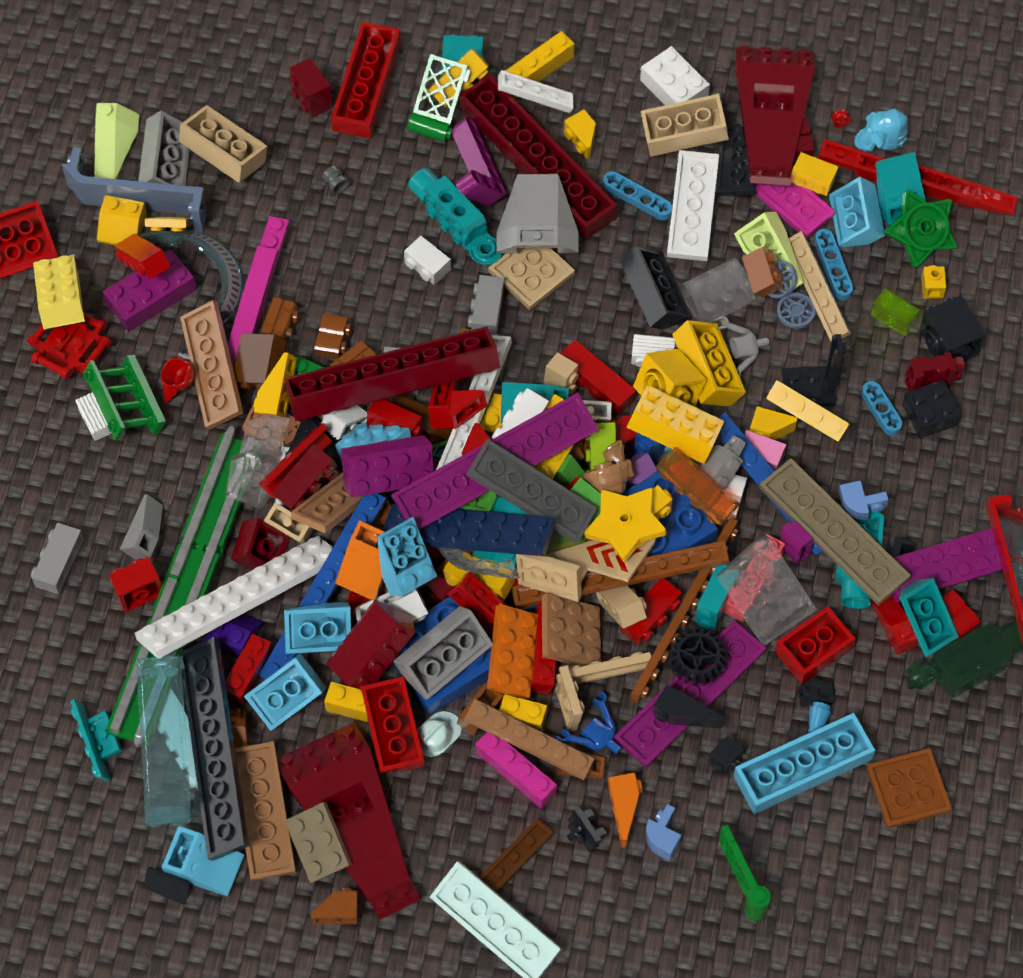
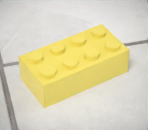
(58, 291)

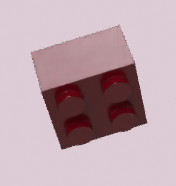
(310, 88)

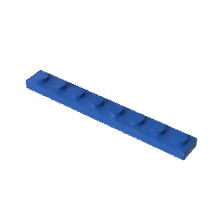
(752, 462)

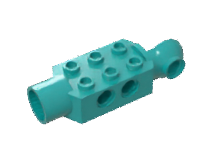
(455, 215)
(851, 594)

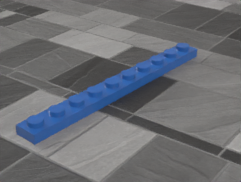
(324, 583)

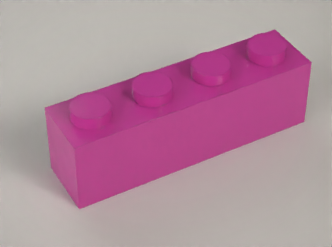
(516, 769)

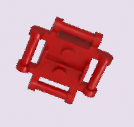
(70, 346)

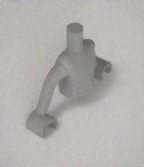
(743, 345)

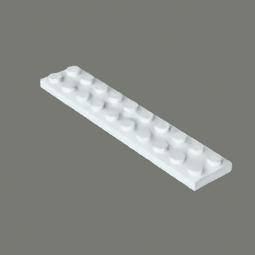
(234, 598)

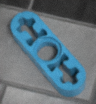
(881, 418)

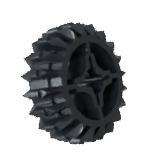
(678, 654)

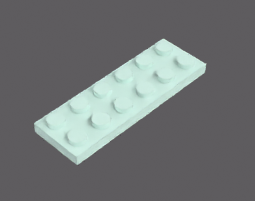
(495, 922)

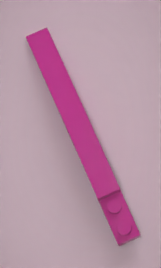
(258, 283)

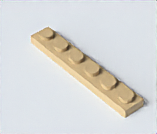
(818, 287)

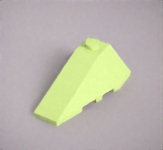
(114, 135)
(769, 233)

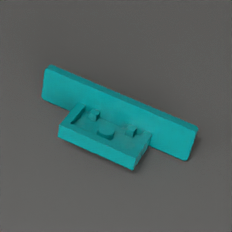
(98, 743)

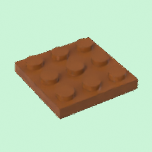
(908, 788)

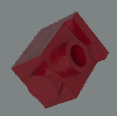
(436, 589)

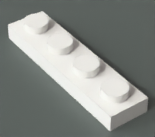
(535, 91)

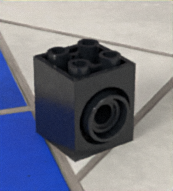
(952, 329)

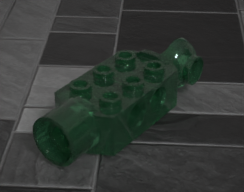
(968, 660)

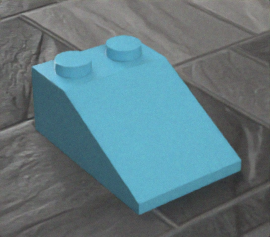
(316, 627)
(285, 692)

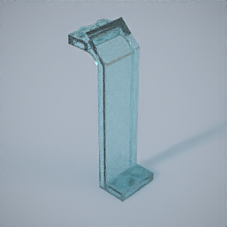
(163, 741)

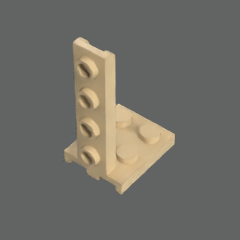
(569, 678)

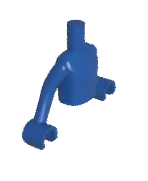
(596, 733)

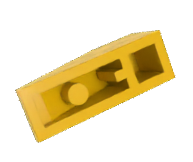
(272, 394)

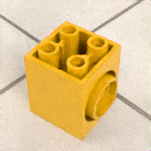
(672, 374)

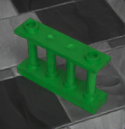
(137, 385)

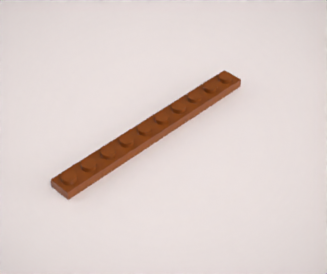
(650, 569)
(680, 620)

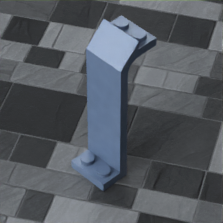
(154, 195)

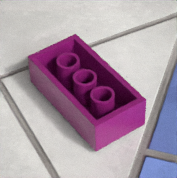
(140, 298)
(385, 465)

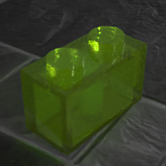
(895, 312)

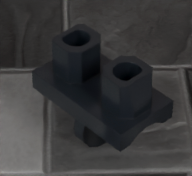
(582, 829)

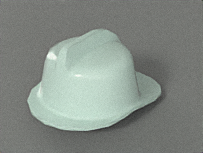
(438, 733)

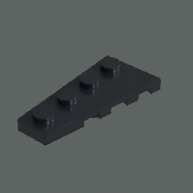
(733, 166)

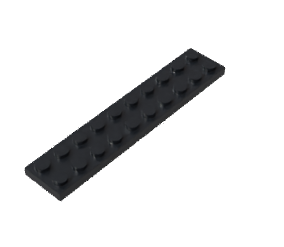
(213, 750)

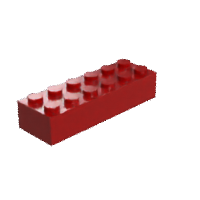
(366, 80)

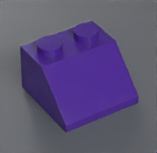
(235, 634)

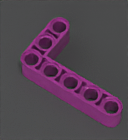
(482, 180)

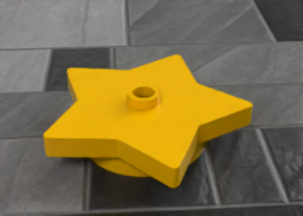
(626, 522)

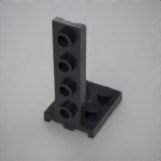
(818, 382)

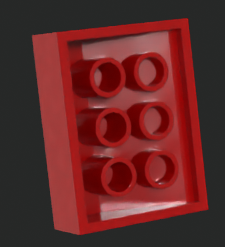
(24, 239)

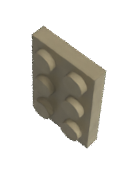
(318, 842)

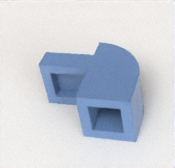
(858, 504)
(659, 837)

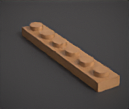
(528, 739)

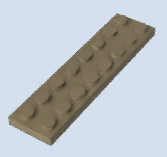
(835, 531)

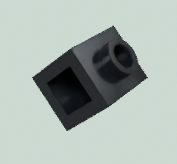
(726, 755)

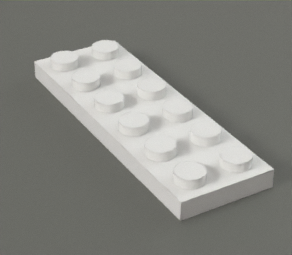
(693, 205)

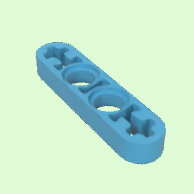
(635, 198)
(836, 263)

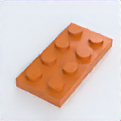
(512, 651)

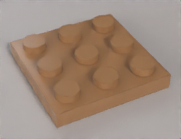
(570, 631)

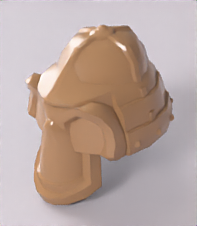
(613, 473)

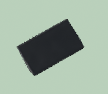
(167, 885)

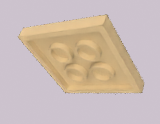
(532, 274)

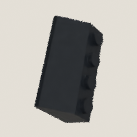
(655, 288)

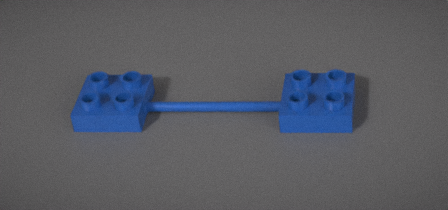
(685, 529)

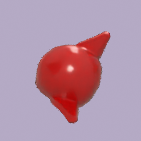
(176, 376)

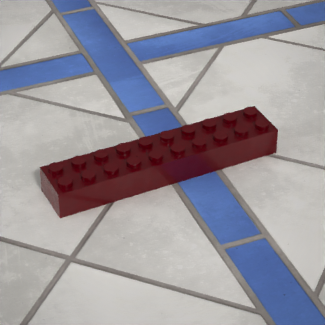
(536, 152)
(391, 373)

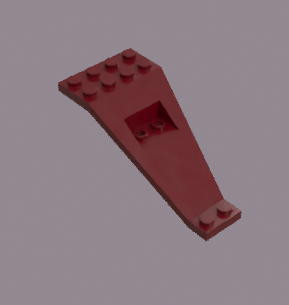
(773, 105)
(344, 776)

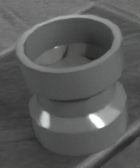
(334, 177)

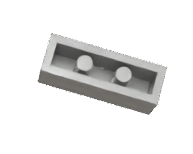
(487, 304)
(57, 558)

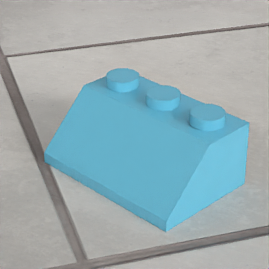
(856, 213)

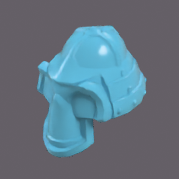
(884, 130)

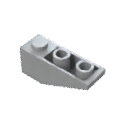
(143, 530)

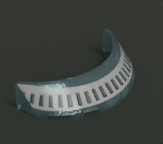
(224, 260)

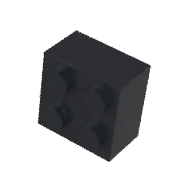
(931, 409)

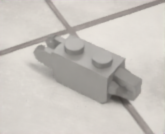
(724, 461)

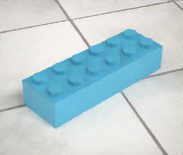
(803, 763)

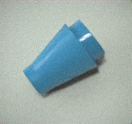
(818, 716)

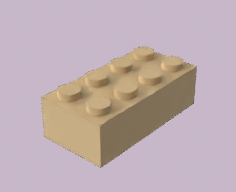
(684, 125)
(222, 143)

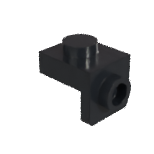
(901, 545)
(816, 691)

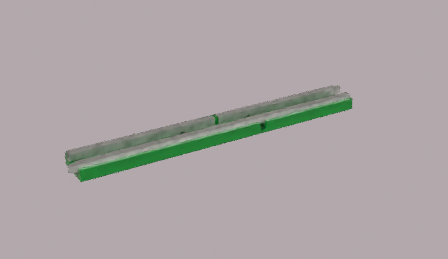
(189, 571)

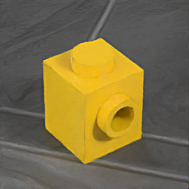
(933, 282)
(661, 503)

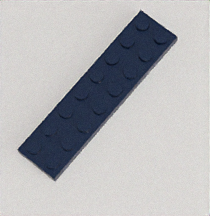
(484, 531)

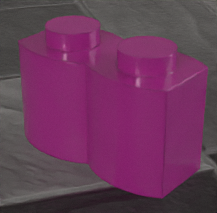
(797, 541)

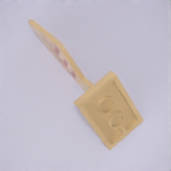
(564, 570)

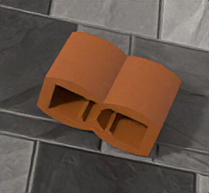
(332, 336)

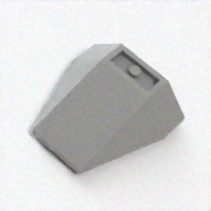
(537, 216)

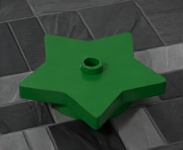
(935, 224)

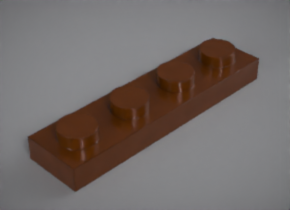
(516, 855)

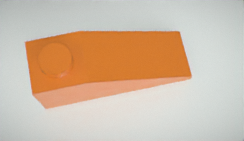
(624, 797)

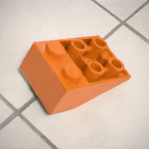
(361, 563)

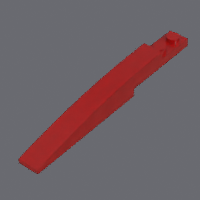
(934, 183)

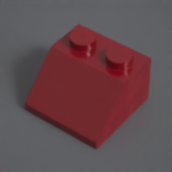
(258, 544)

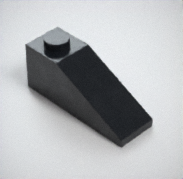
(682, 710)

